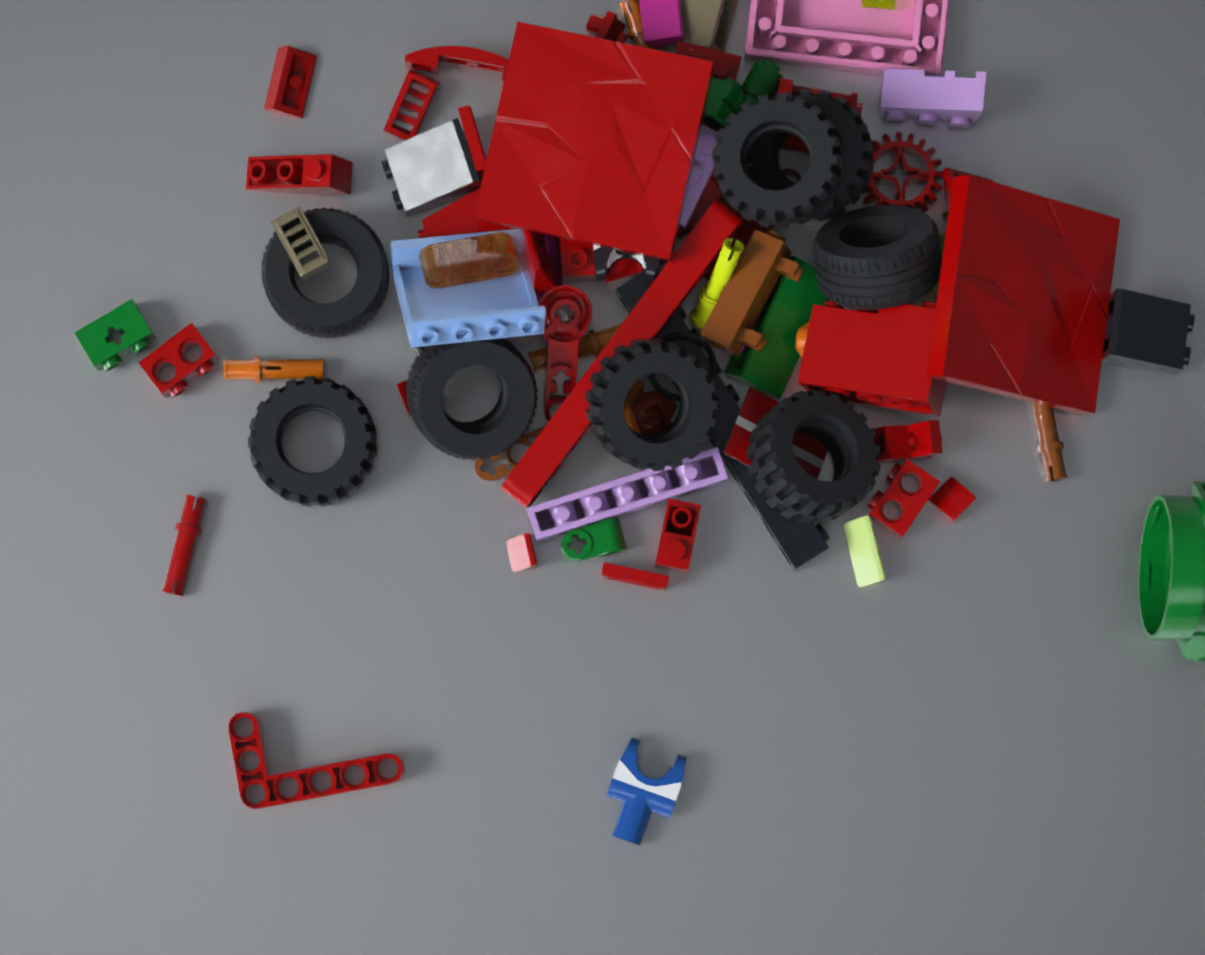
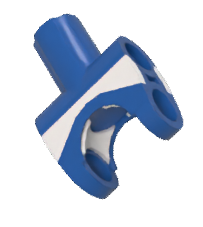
(642, 794)

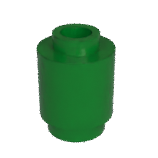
(762, 80)

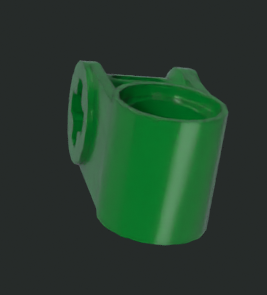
(599, 538)

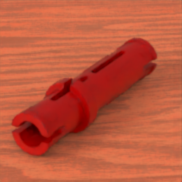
(184, 544)

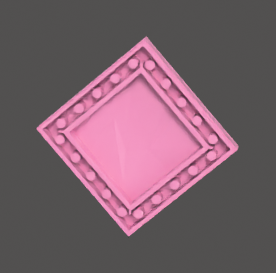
(848, 36)

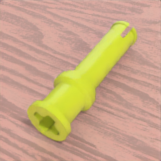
(721, 274)

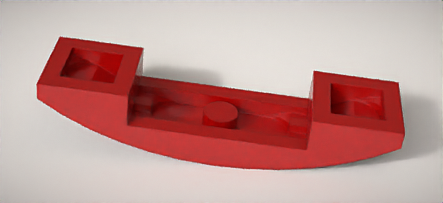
(429, 59)

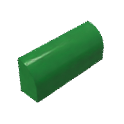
(779, 320)

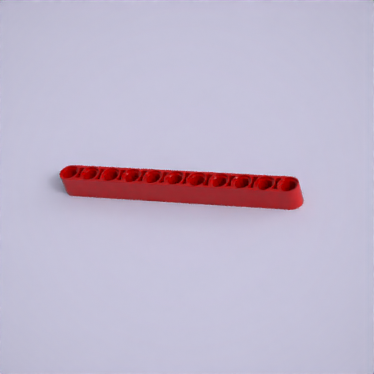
(643, 323)

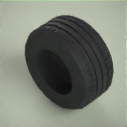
(877, 257)
(344, 314)
(490, 433)

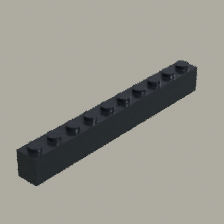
(794, 539)

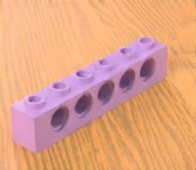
(626, 495)

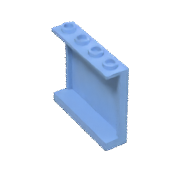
(464, 311)

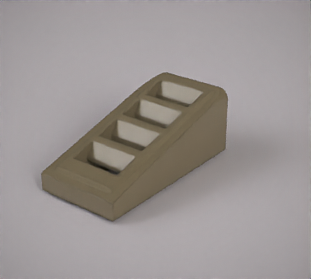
(313, 266)

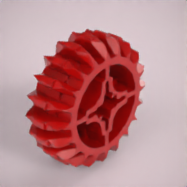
(914, 174)

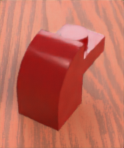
(909, 441)

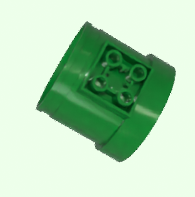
(1174, 571)

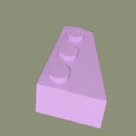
(931, 97)

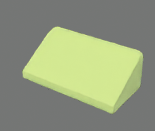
(864, 551)

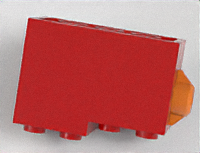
(871, 356)

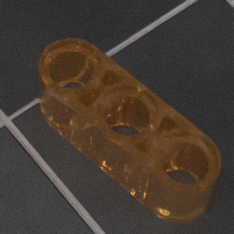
(469, 260)

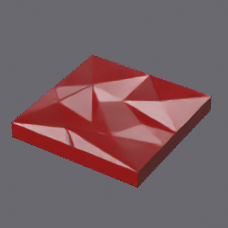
(594, 141)
(1023, 296)

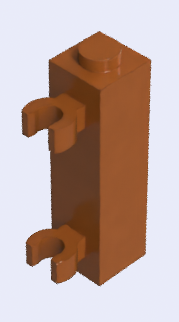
(748, 291)

